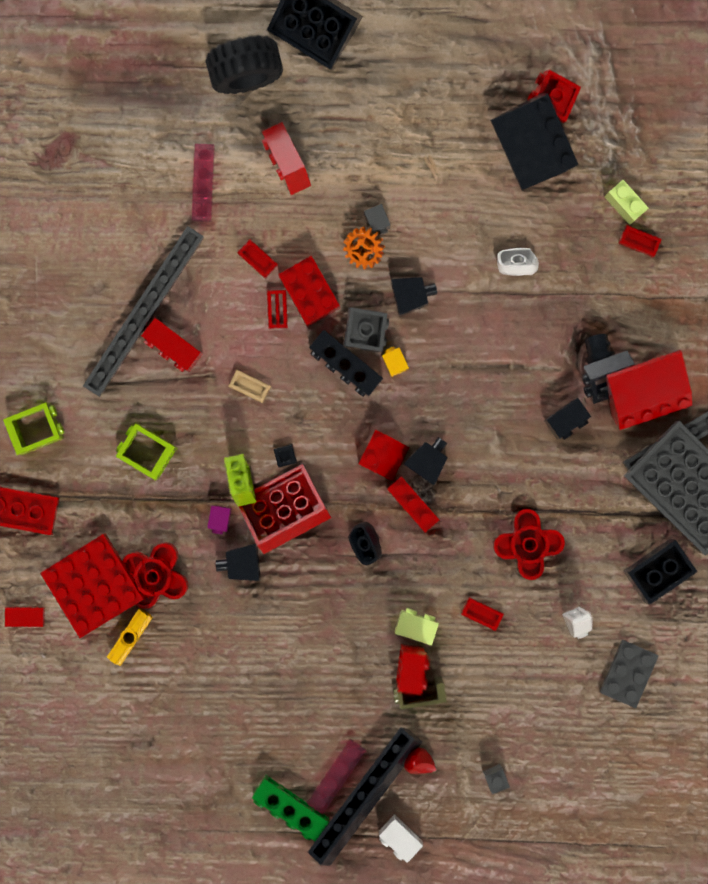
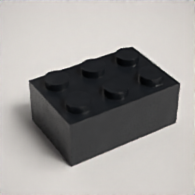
(660, 571)

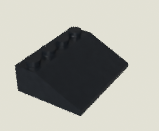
(315, 27)
(534, 141)

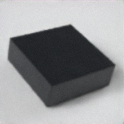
(285, 456)

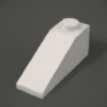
(578, 622)

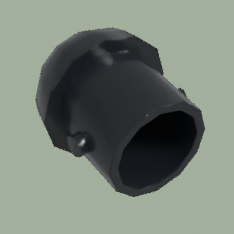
(598, 348)

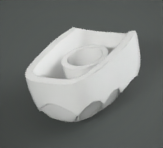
(517, 262)

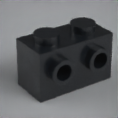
(567, 419)

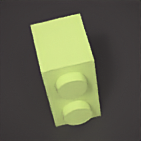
(626, 202)
(416, 626)

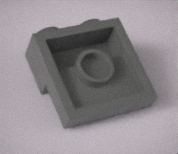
(366, 330)

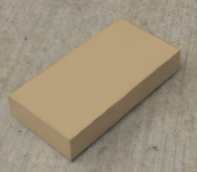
(249, 386)

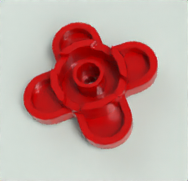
(544, 543)
(162, 562)

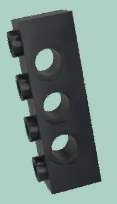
(326, 341)

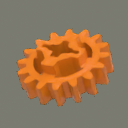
(359, 254)

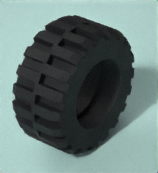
(244, 64)

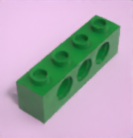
(287, 798)

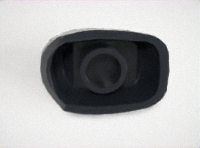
(365, 543)

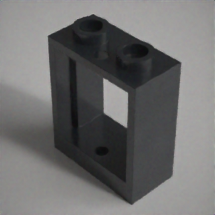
(599, 370)

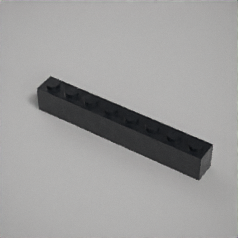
(364, 797)

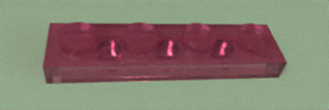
(203, 182)
(336, 776)

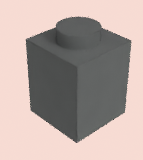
(377, 220)
(496, 779)

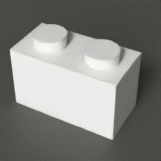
(400, 839)

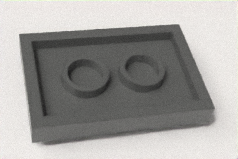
(629, 673)

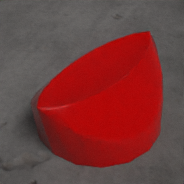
(419, 762)

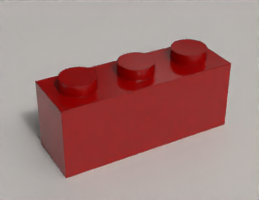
(171, 345)
(413, 504)

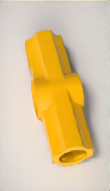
(123, 646)

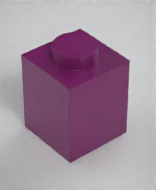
(219, 519)

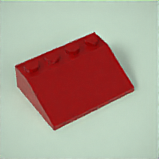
(649, 390)
(284, 509)

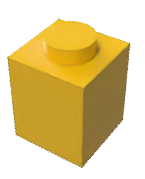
(394, 361)

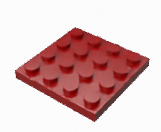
(92, 585)

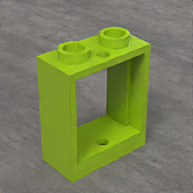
(16, 436)
(163, 460)
(239, 478)

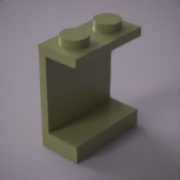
(422, 700)

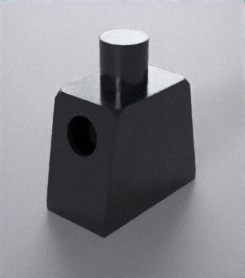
(411, 294)
(428, 460)
(241, 563)

